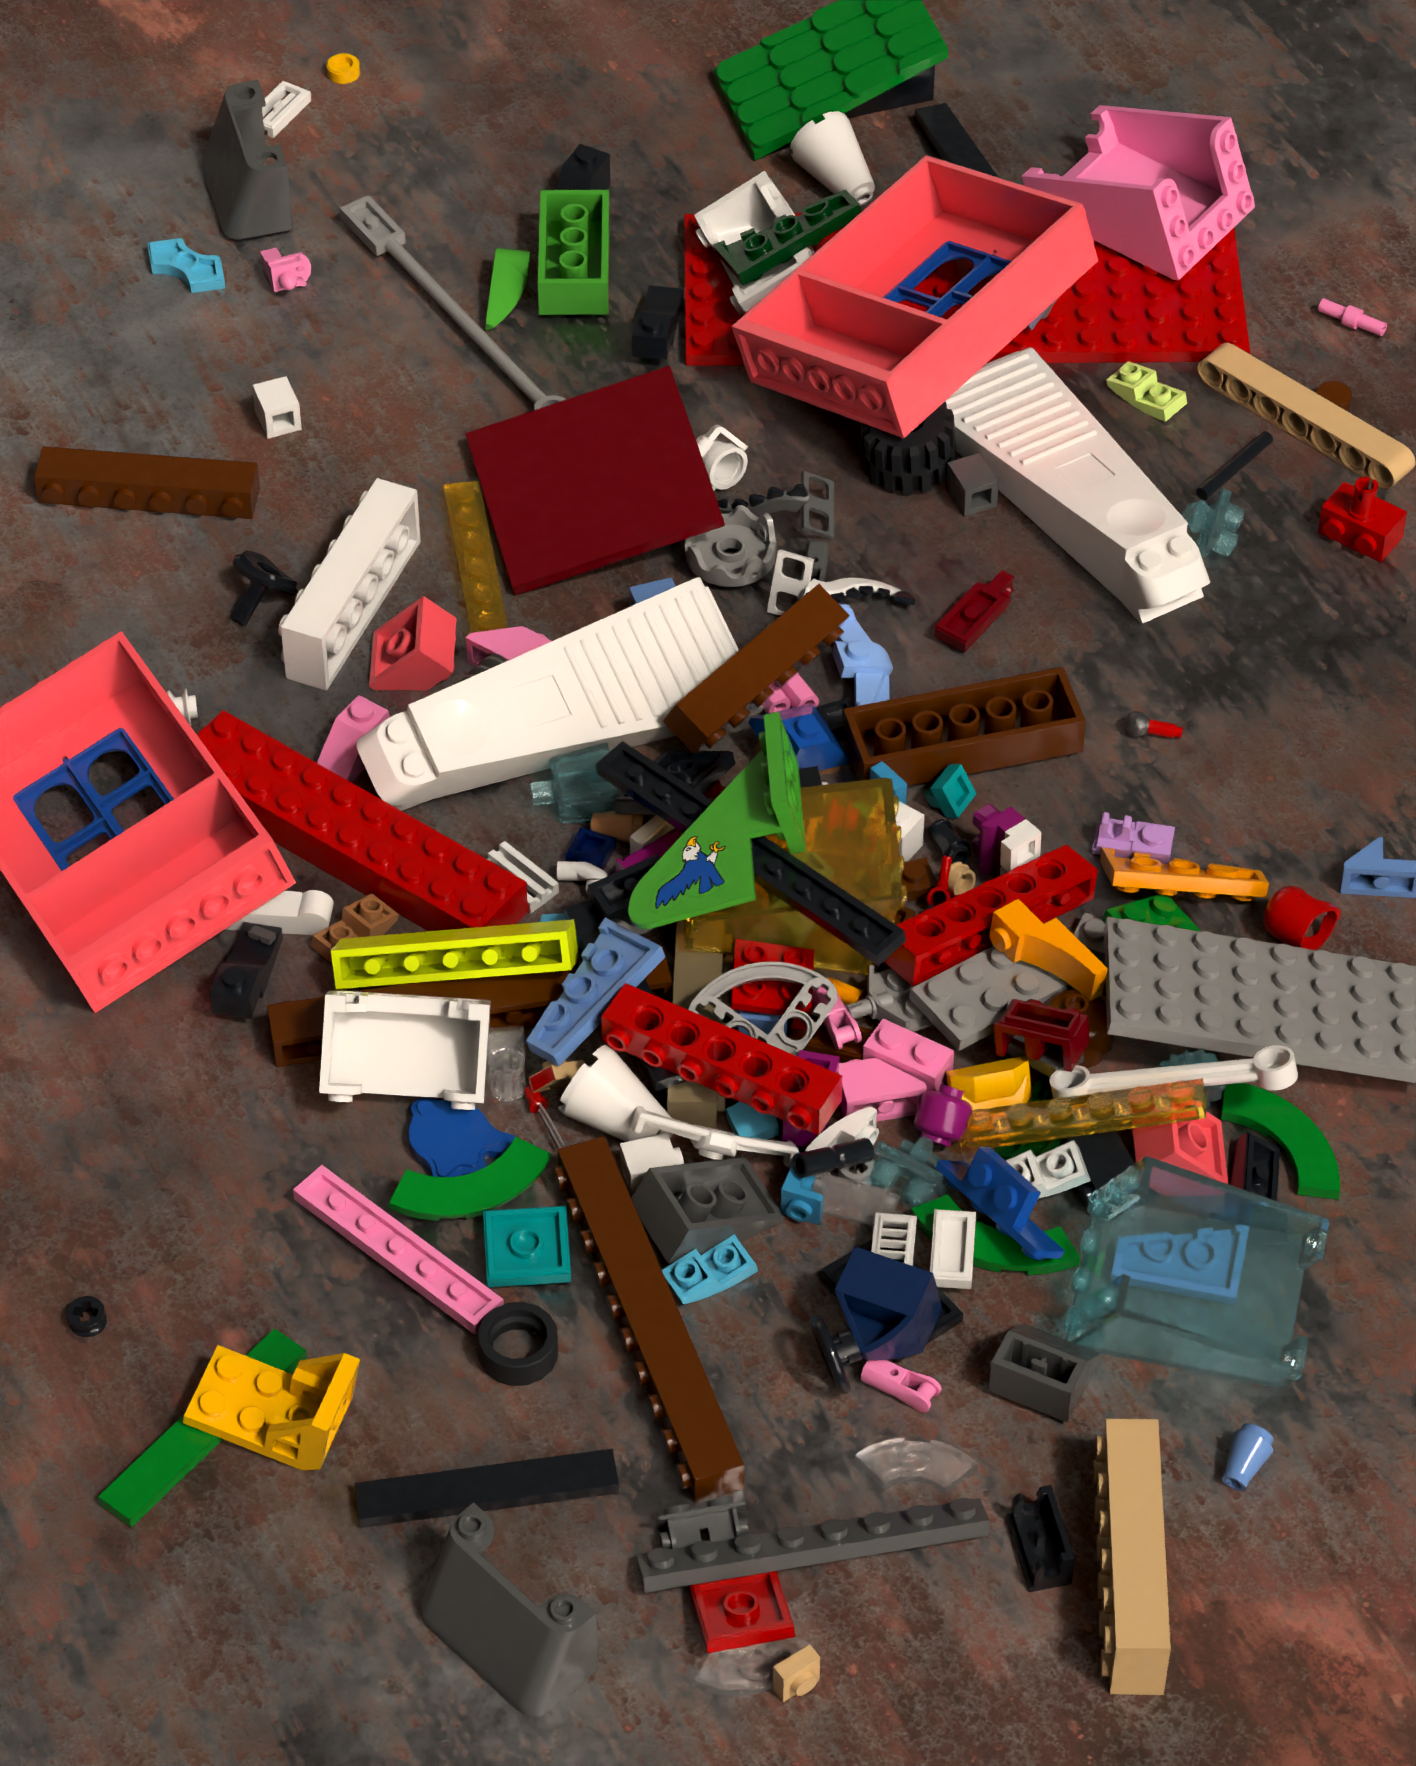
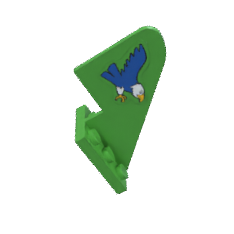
(713, 857)

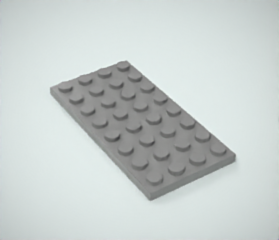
(1258, 995)

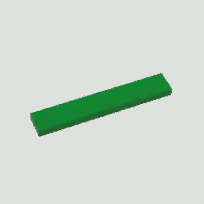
(182, 1446)

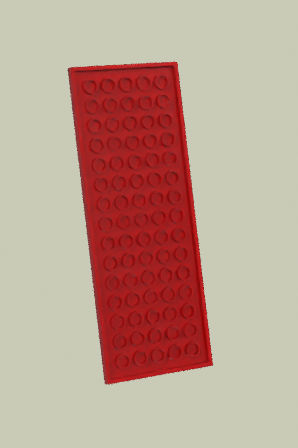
(1107, 316)

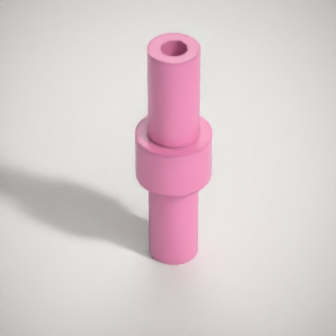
(1352, 317)

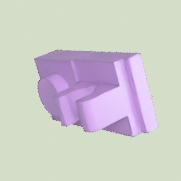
(1133, 837)

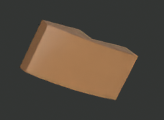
(360, 919)

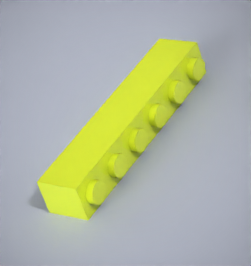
(455, 954)

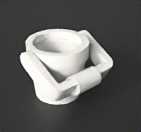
(722, 460)

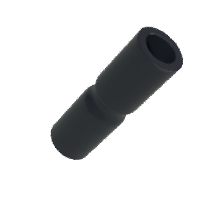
(838, 1156)

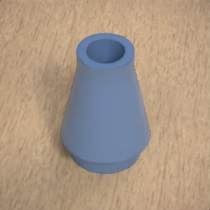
(1247, 1454)

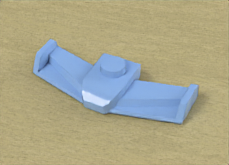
(864, 661)

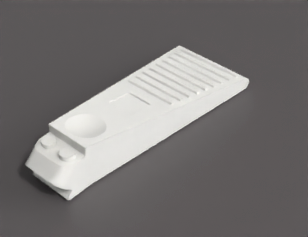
(1077, 483)
(565, 696)

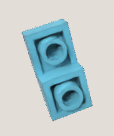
(707, 1274)

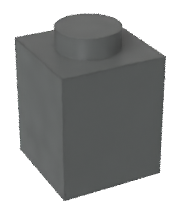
(972, 484)

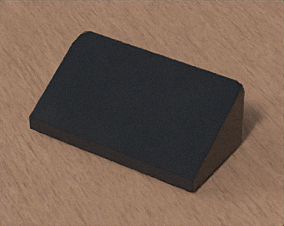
(1254, 1165)

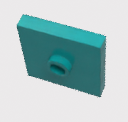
(526, 1246)

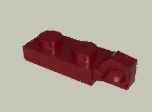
(975, 612)

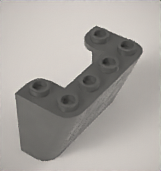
(246, 194)

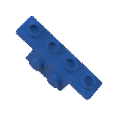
(1004, 1196)

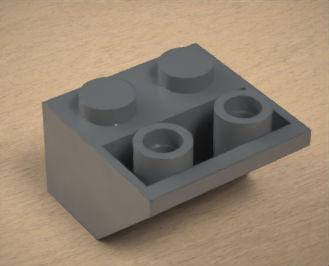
(1042, 1371)

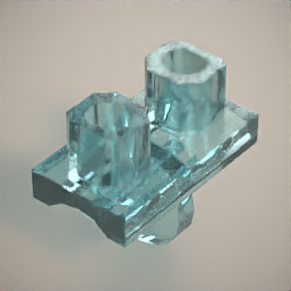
(1211, 522)
(923, 1179)

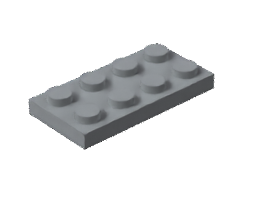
(977, 992)

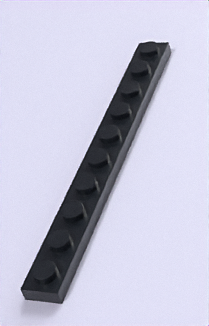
(773, 866)

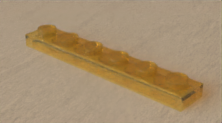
(474, 556)
(1085, 1114)

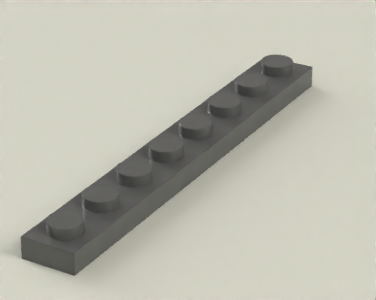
(812, 1544)

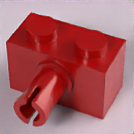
(1362, 520)

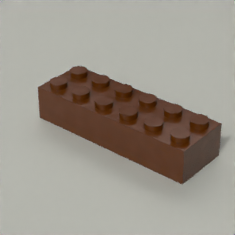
(967, 725)

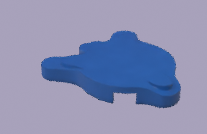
(452, 1139)

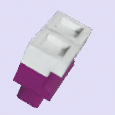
(1004, 840)

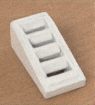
(895, 1220)

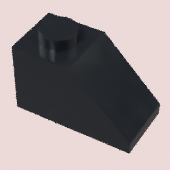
(585, 170)

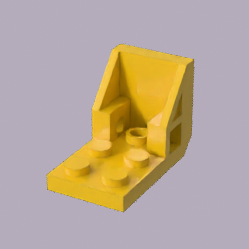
(272, 1410)

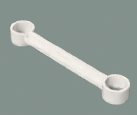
(1271, 1067)

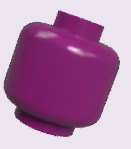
(943, 1115)

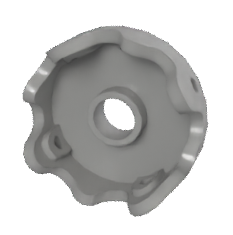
(742, 531)

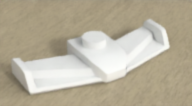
(713, 1142)

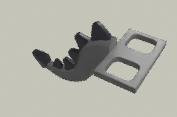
(792, 500)

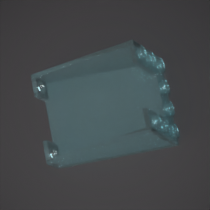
(1194, 1275)

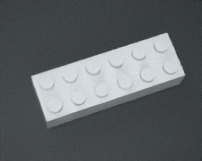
(350, 584)

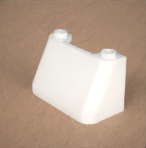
(742, 209)
(404, 1046)

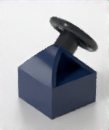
(885, 1312)

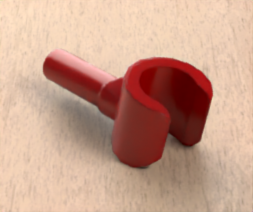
(942, 882)

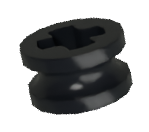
(97, 1322)

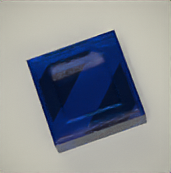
(591, 848)

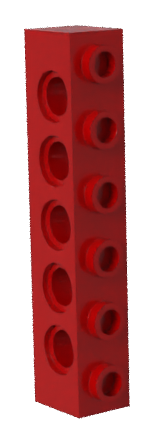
(963, 924)
(721, 1059)

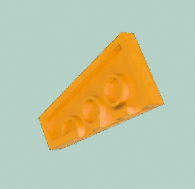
(1182, 875)

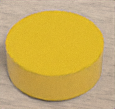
(343, 68)

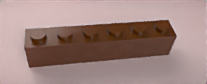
(147, 482)
(756, 669)

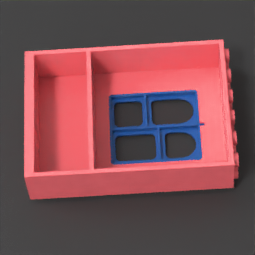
(837, 323)
(161, 881)

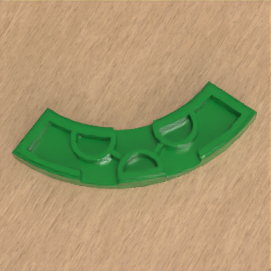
(1298, 1135)
(471, 1193)
(996, 1250)

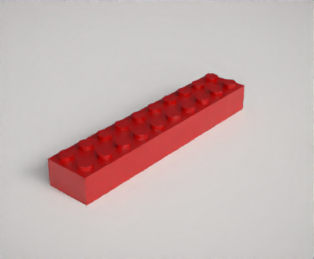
(362, 836)

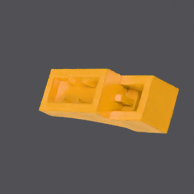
(1047, 946)

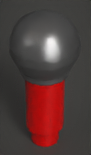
(1140, 724)

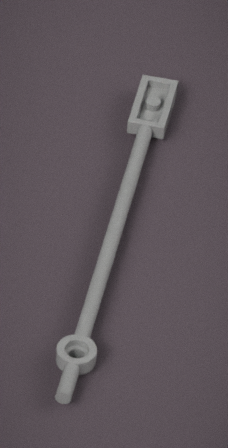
(384, 235)

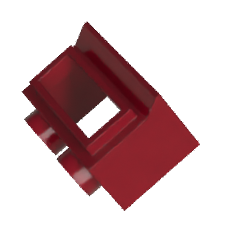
(1041, 1025)

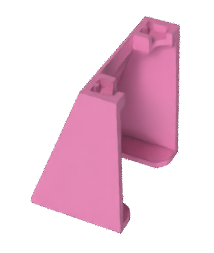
(1157, 185)

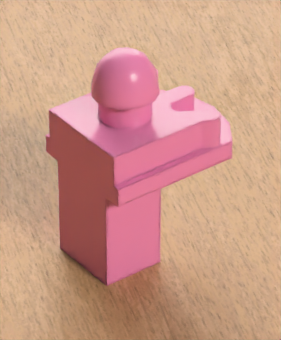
(285, 271)

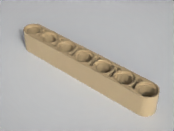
(1306, 415)

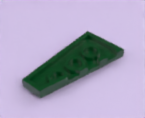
(789, 235)

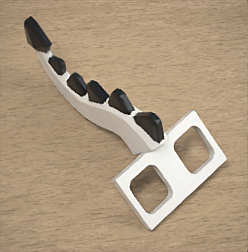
(837, 589)

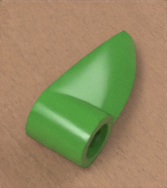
(507, 283)

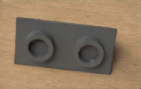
(685, 1524)

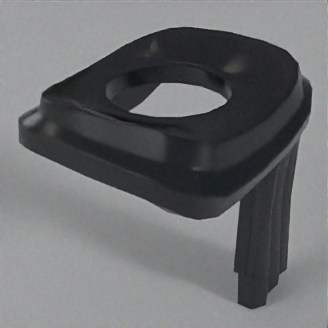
(262, 575)

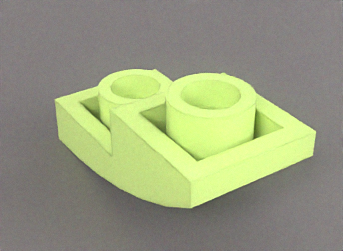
(1140, 389)

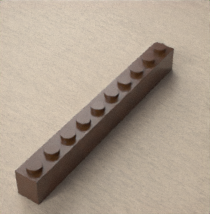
(514, 999)
(649, 1321)

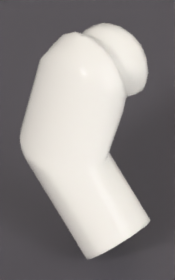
(579, 872)

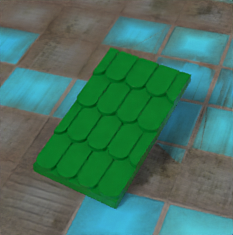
(840, 59)

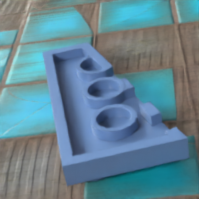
(606, 966)

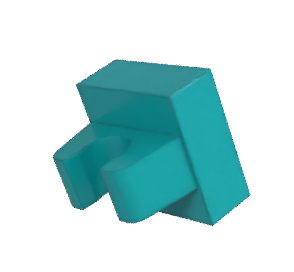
(951, 791)

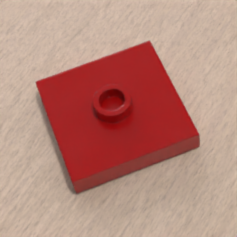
(741, 1611)

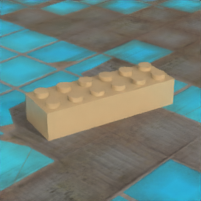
(1131, 1557)

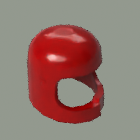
(1291, 914)

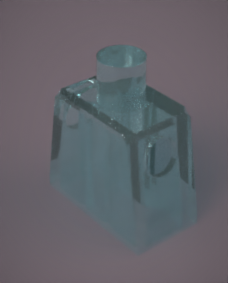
(576, 786)

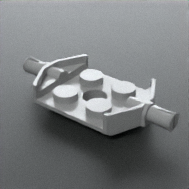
(889, 999)

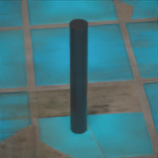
(1234, 465)

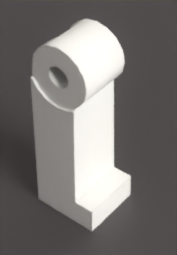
(293, 912)

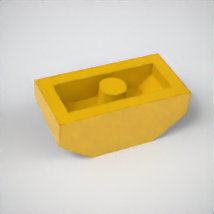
(993, 1083)

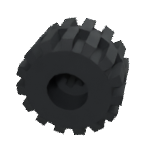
(913, 460)

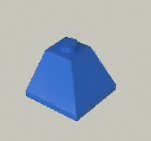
(809, 736)

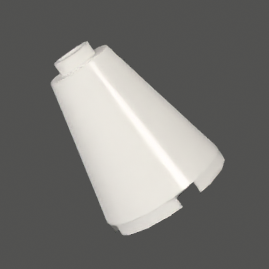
(834, 156)
(607, 1096)

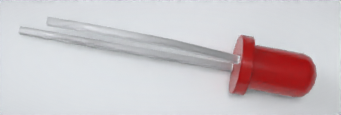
(538, 1104)

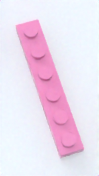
(397, 1248)

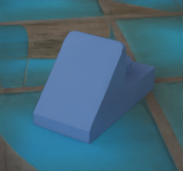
(1372, 875)

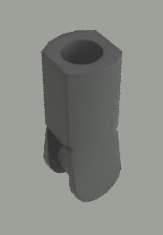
(820, 553)

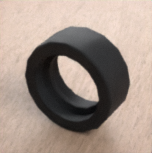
(520, 1370)

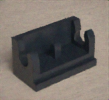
(1041, 1541)

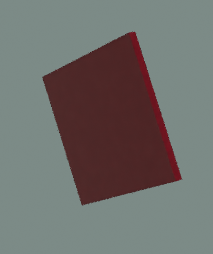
(593, 480)

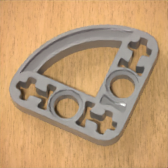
(771, 971)

